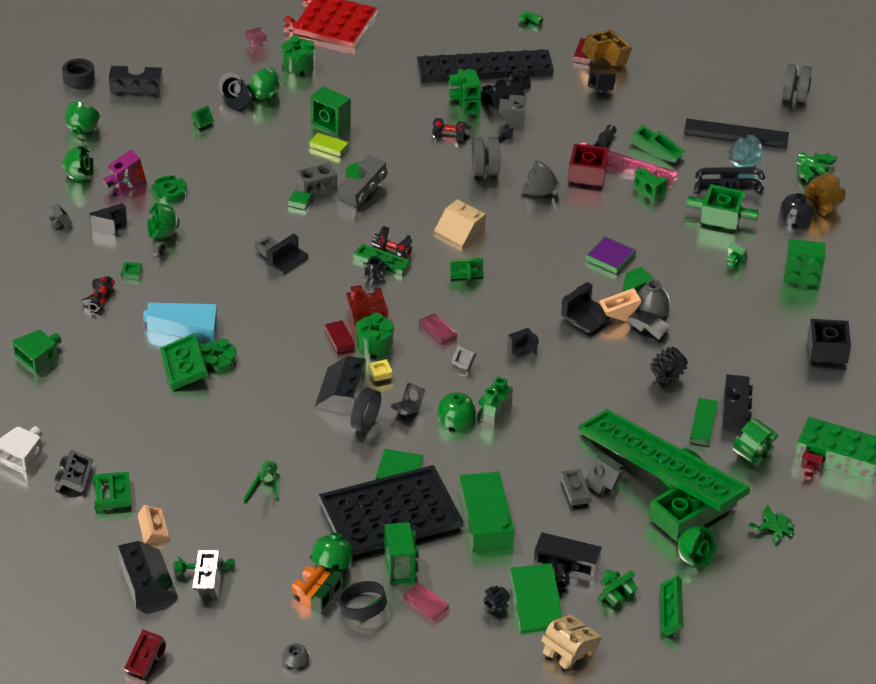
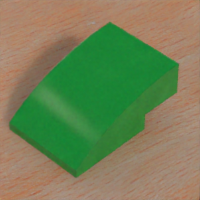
(535, 596)

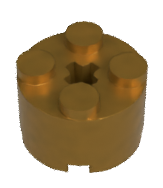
(825, 193)

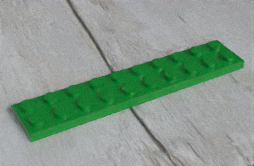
(664, 460)

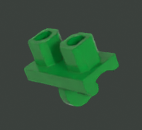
(466, 268)
(611, 592)

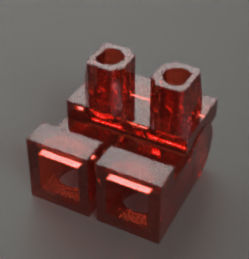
(364, 304)

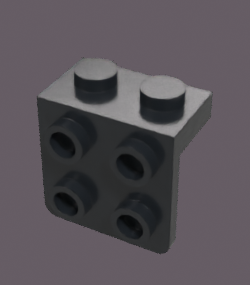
(502, 90)
(582, 310)

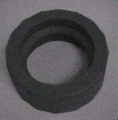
(76, 65)

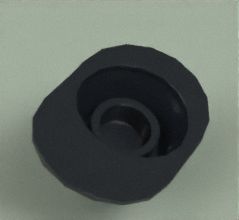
(233, 90)

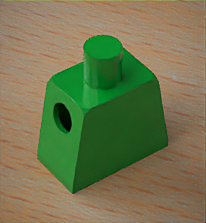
(36, 349)

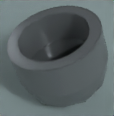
(159, 249)

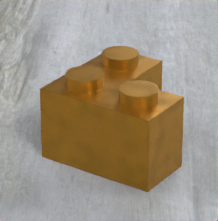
(608, 46)

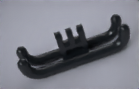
(729, 177)

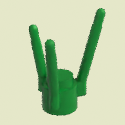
(267, 473)

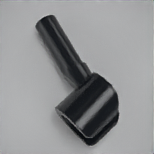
(508, 133)

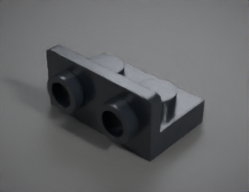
(73, 471)

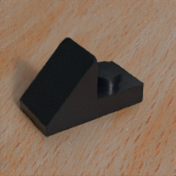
(106, 219)

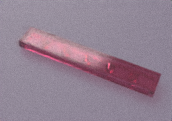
(630, 165)

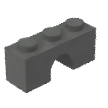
(356, 191)

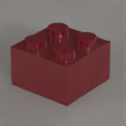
(588, 164)

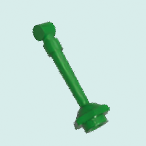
(180, 566)

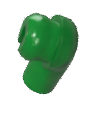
(530, 16)

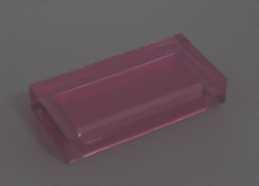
(438, 329)
(425, 601)

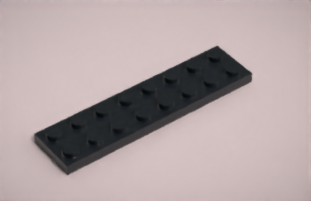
(485, 64)

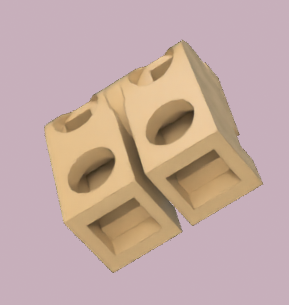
(570, 640)

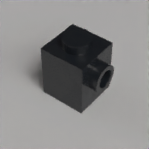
(601, 80)

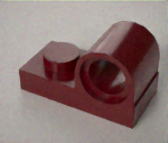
(147, 648)

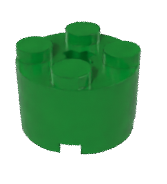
(298, 55)
(375, 335)
(755, 441)

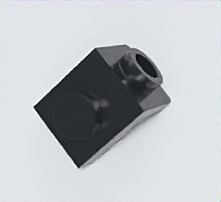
(521, 340)

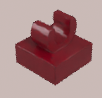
(811, 463)

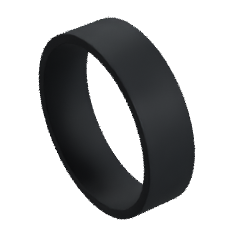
(367, 396)
(359, 588)

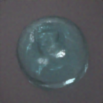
(746, 152)

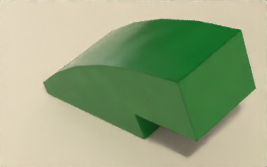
(656, 144)

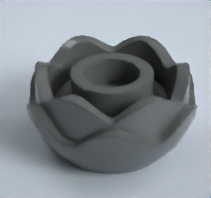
(295, 655)

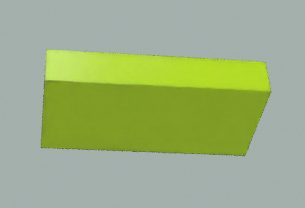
(328, 144)

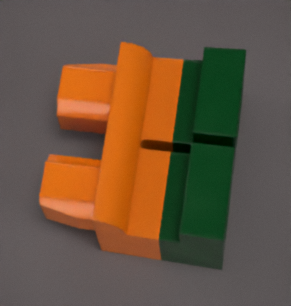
(319, 587)

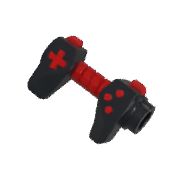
(461, 129)
(382, 241)
(96, 299)

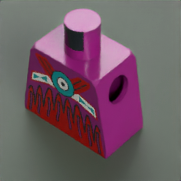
(126, 172)

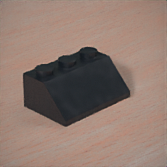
(342, 385)
(145, 573)

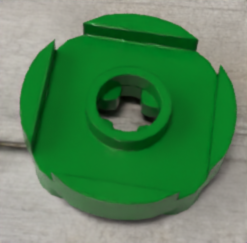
(224, 349)

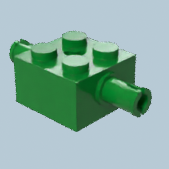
(722, 207)

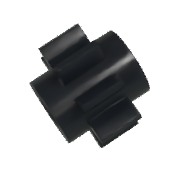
(374, 268)
(496, 598)

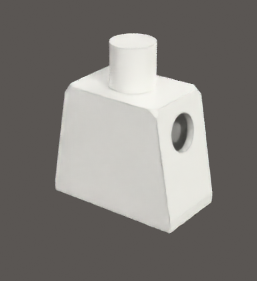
(21, 447)

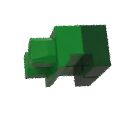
(495, 401)

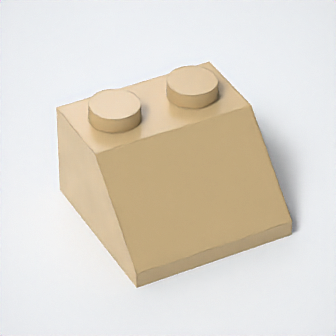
(460, 224)

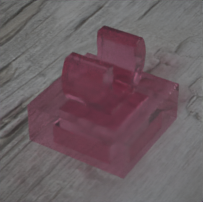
(256, 36)

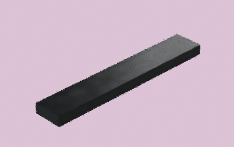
(735, 132)

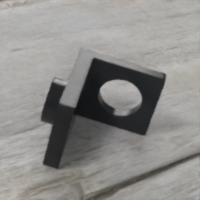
(407, 405)

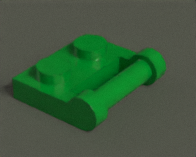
(118, 487)

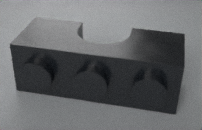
(147, 82)
(737, 402)

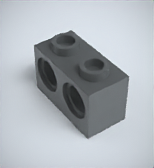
(317, 179)

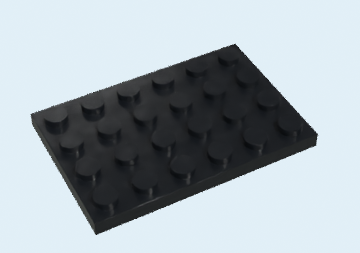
(410, 497)

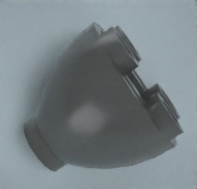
(541, 181)
(654, 299)

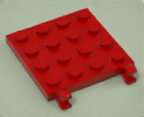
(333, 21)

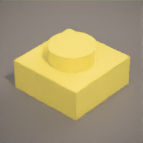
(380, 370)

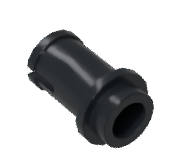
(560, 573)

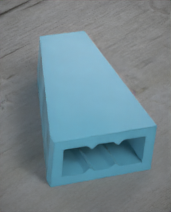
(182, 319)

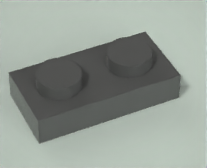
(575, 487)

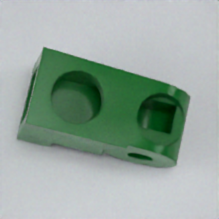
(650, 183)

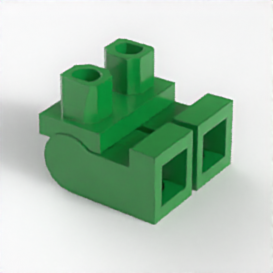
(467, 90)

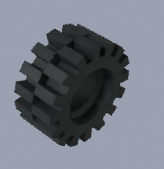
(669, 365)

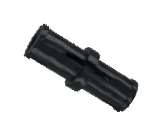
(605, 137)

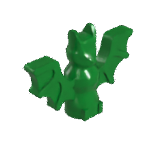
(807, 164)

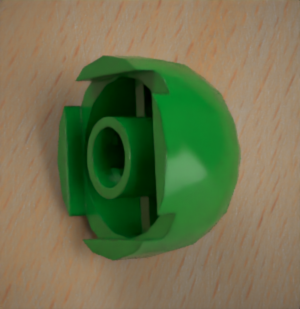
(265, 84)
(80, 118)
(79, 164)
(162, 222)
(456, 411)
(697, 546)
(332, 551)

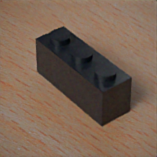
(578, 556)

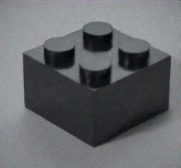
(829, 341)

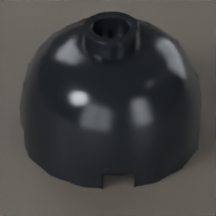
(797, 209)

